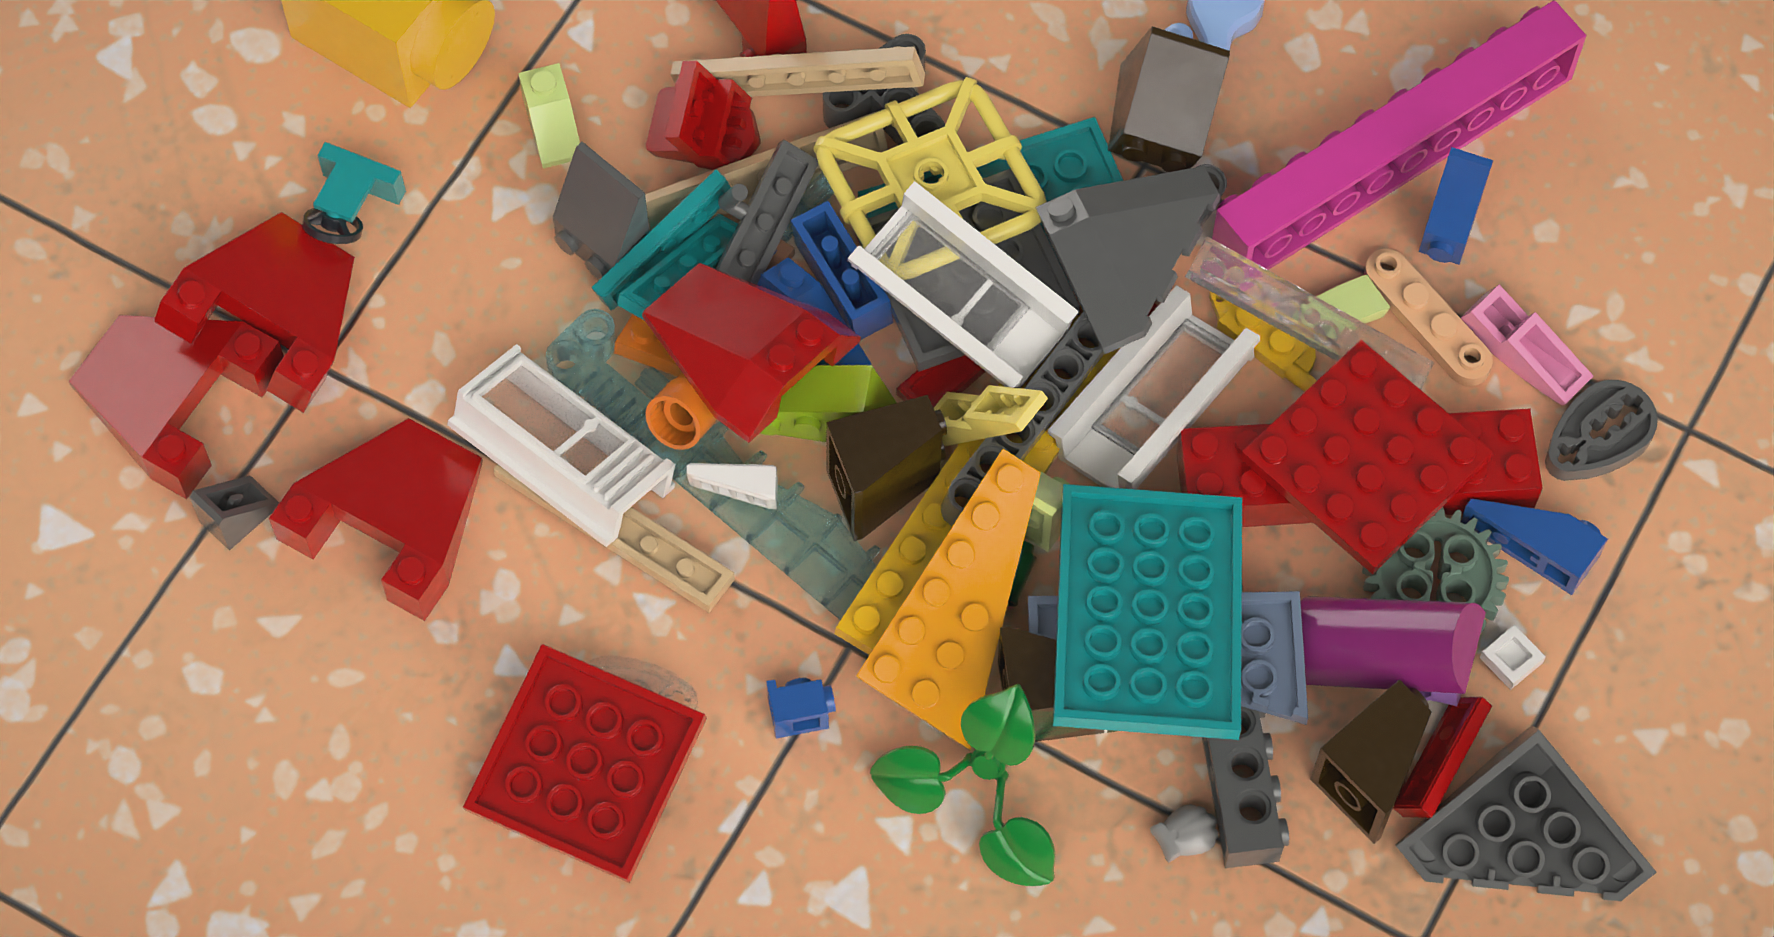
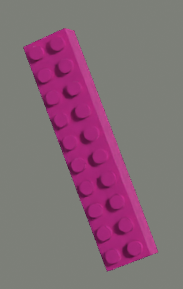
(1401, 138)

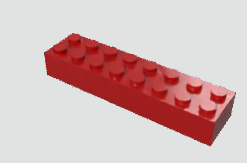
(1212, 466)

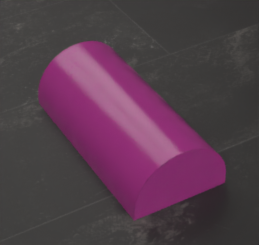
(1390, 640)

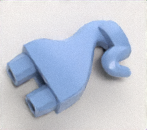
(1219, 20)

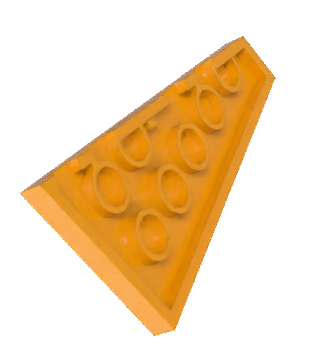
(949, 626)

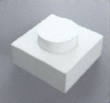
(1512, 657)

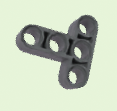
(870, 101)

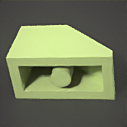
(549, 114)
(1045, 515)

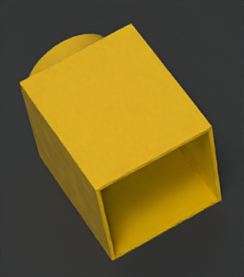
(396, 42)

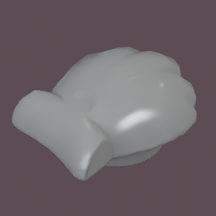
(1186, 832)

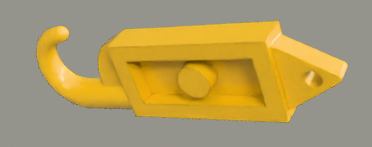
(1276, 349)

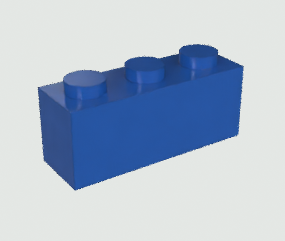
(826, 251)

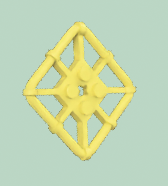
(934, 152)

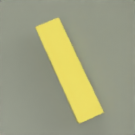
(988, 415)

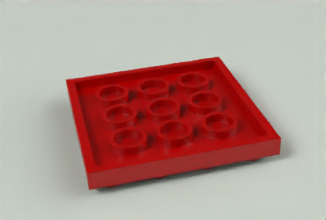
(1366, 456)
(585, 763)

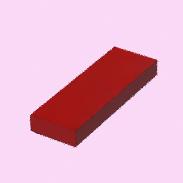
(1442, 758)

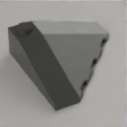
(1124, 242)
(1527, 825)

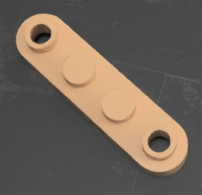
(1429, 318)

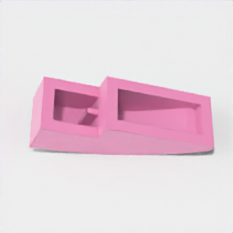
(1526, 345)

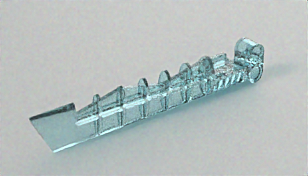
(796, 537)

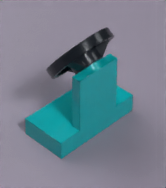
(345, 190)

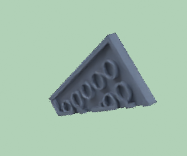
(1270, 650)

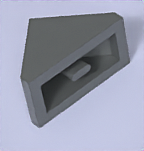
(232, 508)

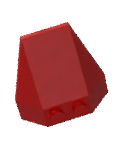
(743, 344)

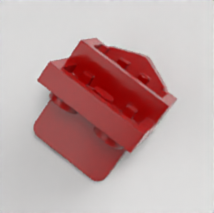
(703, 120)

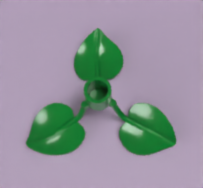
(1002, 735)

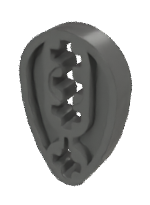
(1590, 412)

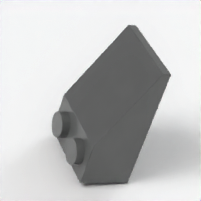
(598, 212)

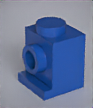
(800, 706)

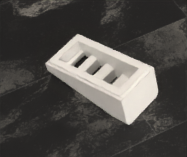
(744, 482)

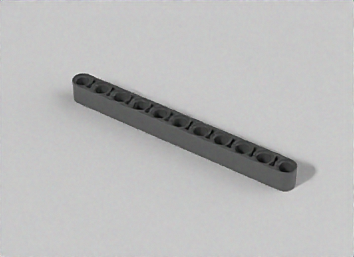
(1068, 356)

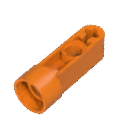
(678, 415)

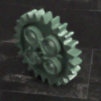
(1475, 580)

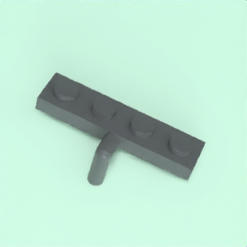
(767, 212)

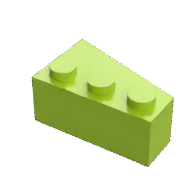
(828, 395)

